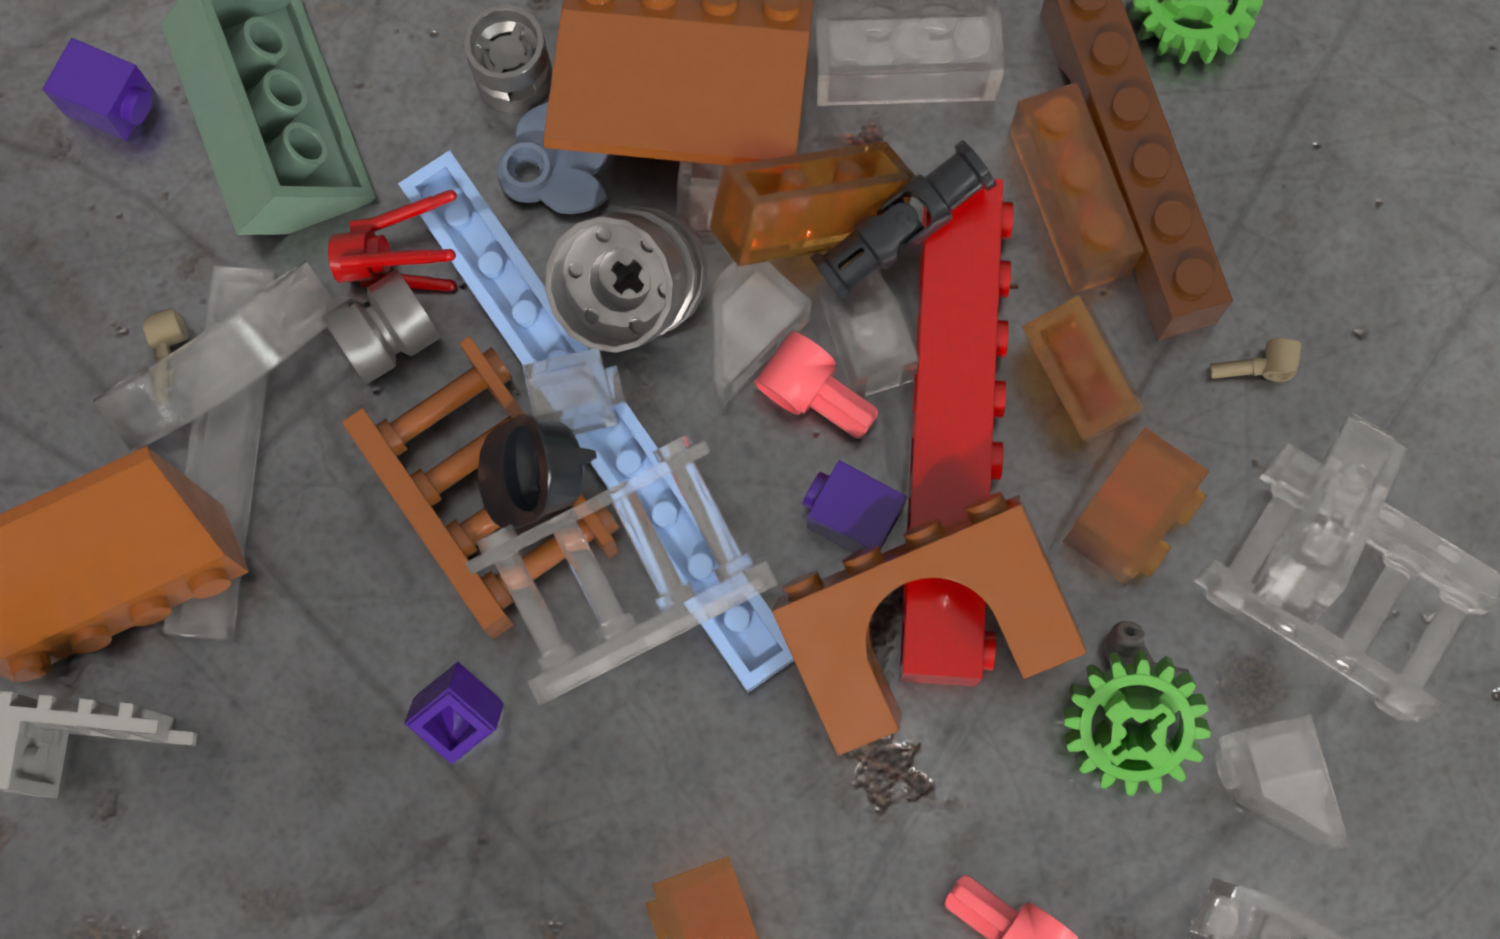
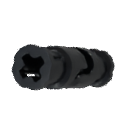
(899, 223)

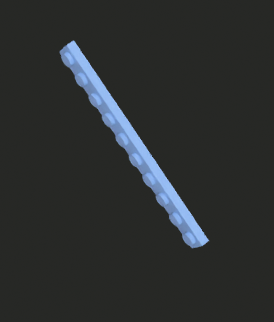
(522, 314)

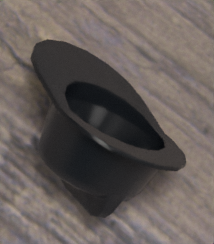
(530, 470)

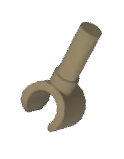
(164, 330)
(1279, 364)

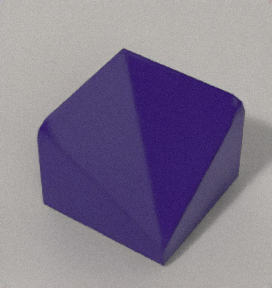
(454, 713)

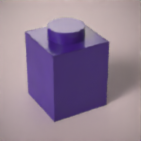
(99, 89)
(852, 508)

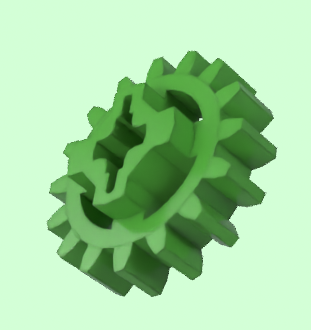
(1195, 24)
(1126, 749)

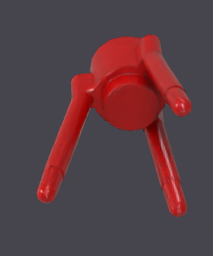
(368, 258)

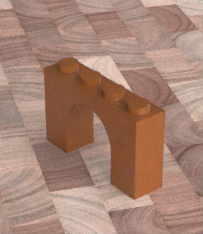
(988, 552)

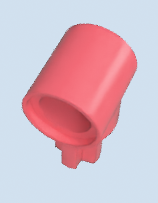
(802, 378)
(998, 919)

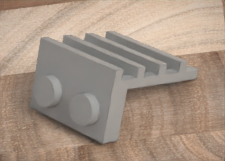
(38, 730)

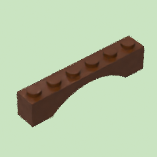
(1178, 264)

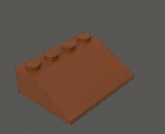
(680, 79)
(106, 559)

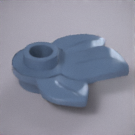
(564, 175)

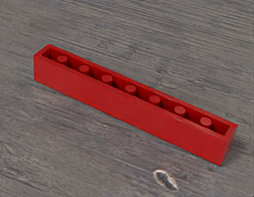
(953, 427)

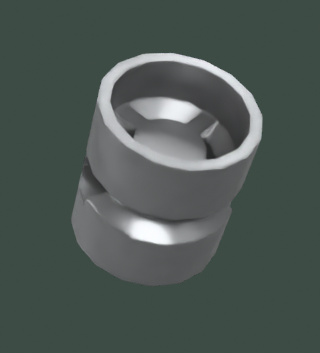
(508, 58)
(381, 327)

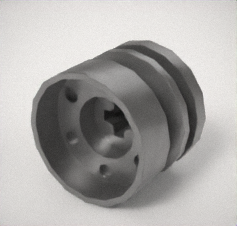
(595, 283)

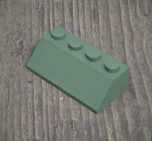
(266, 113)

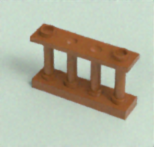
(420, 491)

